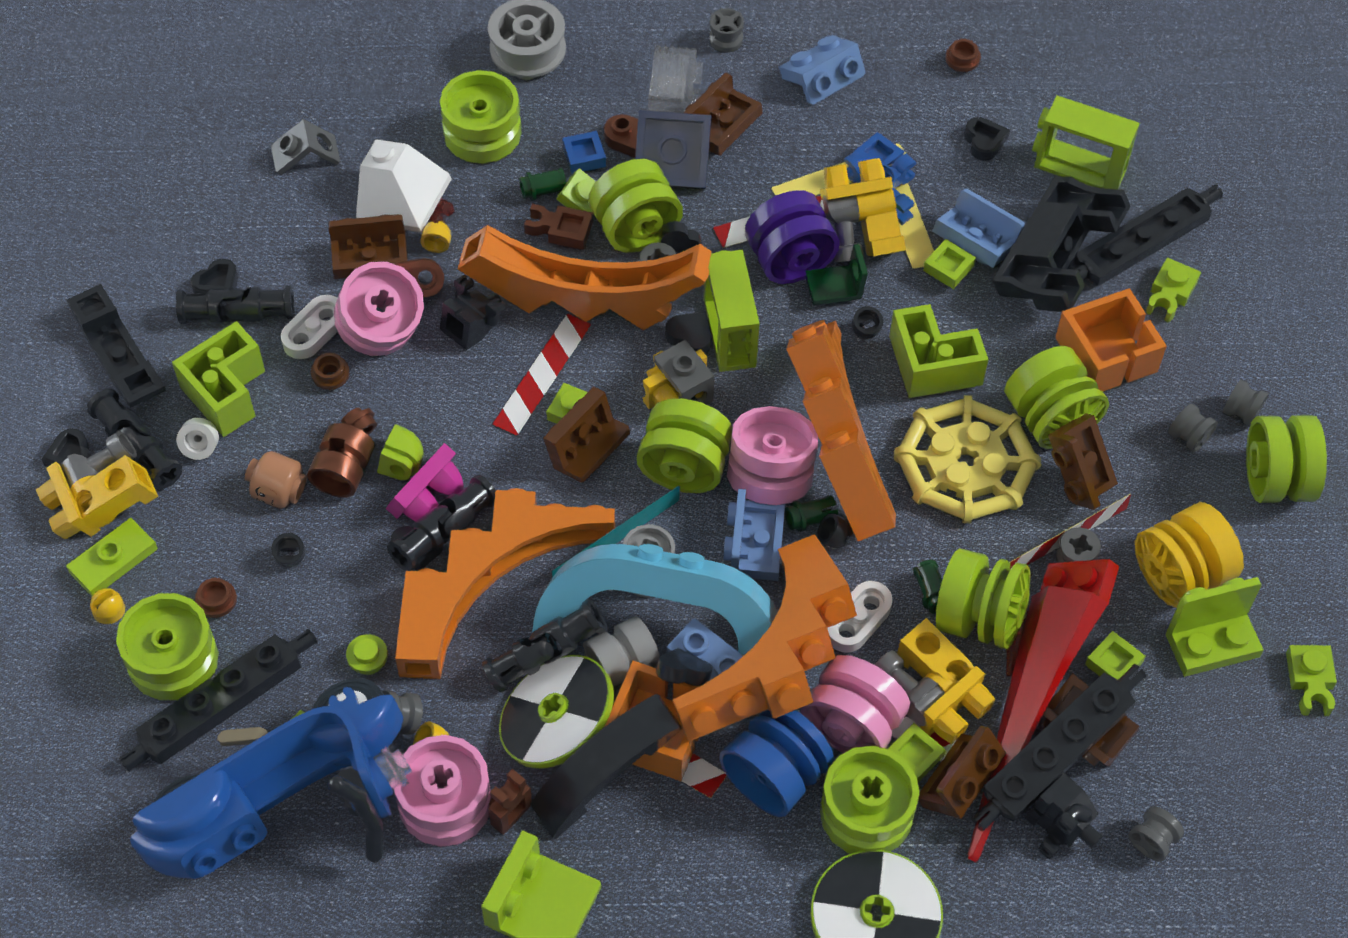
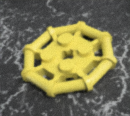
(973, 440)

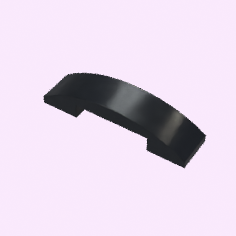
(114, 346)
(601, 761)

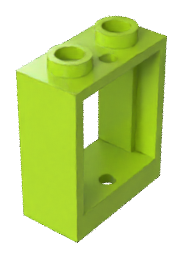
(1091, 124)
(731, 311)

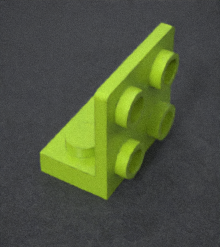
(1214, 627)
(538, 895)

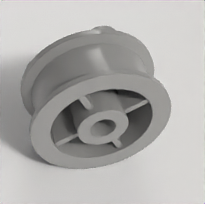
(527, 38)

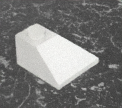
(401, 182)

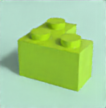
(935, 361)
(216, 376)

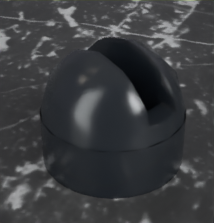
(863, 317)
(834, 531)
(288, 543)

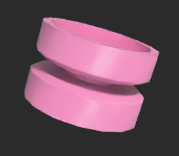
(383, 287)
(772, 455)
(856, 704)
(445, 791)

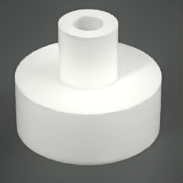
(197, 438)

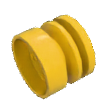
(1189, 553)

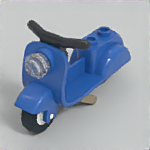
(215, 815)

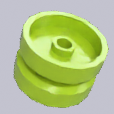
(480, 116)
(634, 204)
(685, 445)
(1286, 458)
(167, 646)
(869, 800)

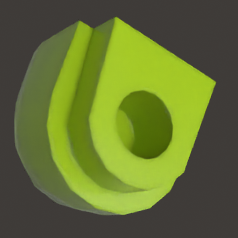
(401, 454)

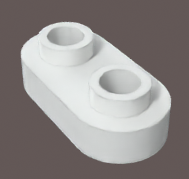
(310, 328)
(867, 620)

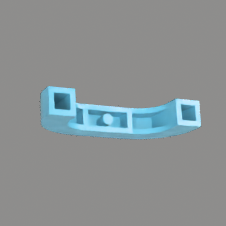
(660, 575)

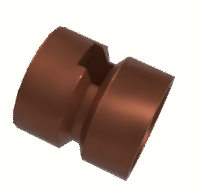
(341, 460)

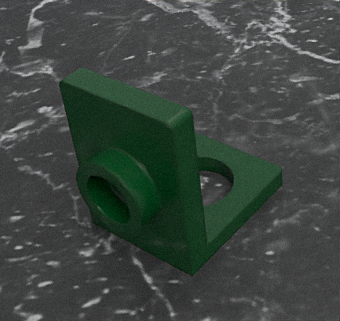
(839, 282)

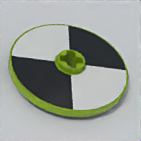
(556, 711)
(876, 879)

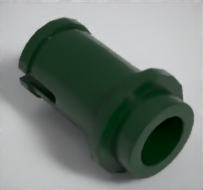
(542, 183)
(809, 513)
(929, 582)

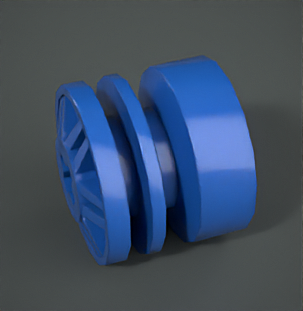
(776, 760)

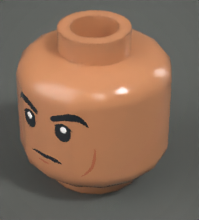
(276, 479)

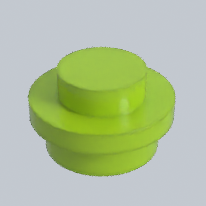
(367, 654)

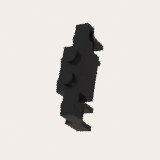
(1052, 236)

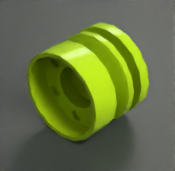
(1053, 392)
(974, 596)

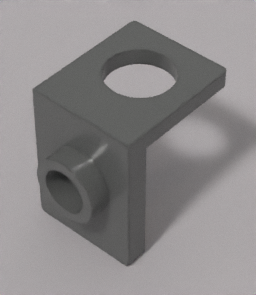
(300, 142)
(686, 372)

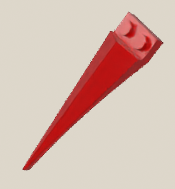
(1054, 631)

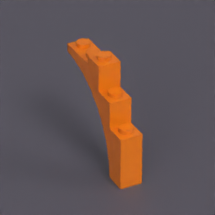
(584, 287)
(844, 448)
(520, 531)
(796, 641)

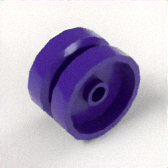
(791, 236)

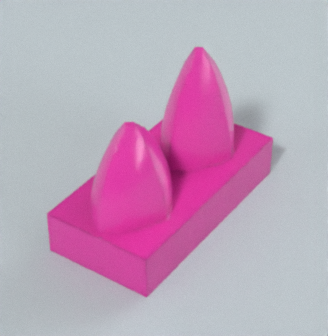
(439, 474)

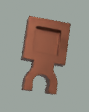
(564, 227)
(509, 802)

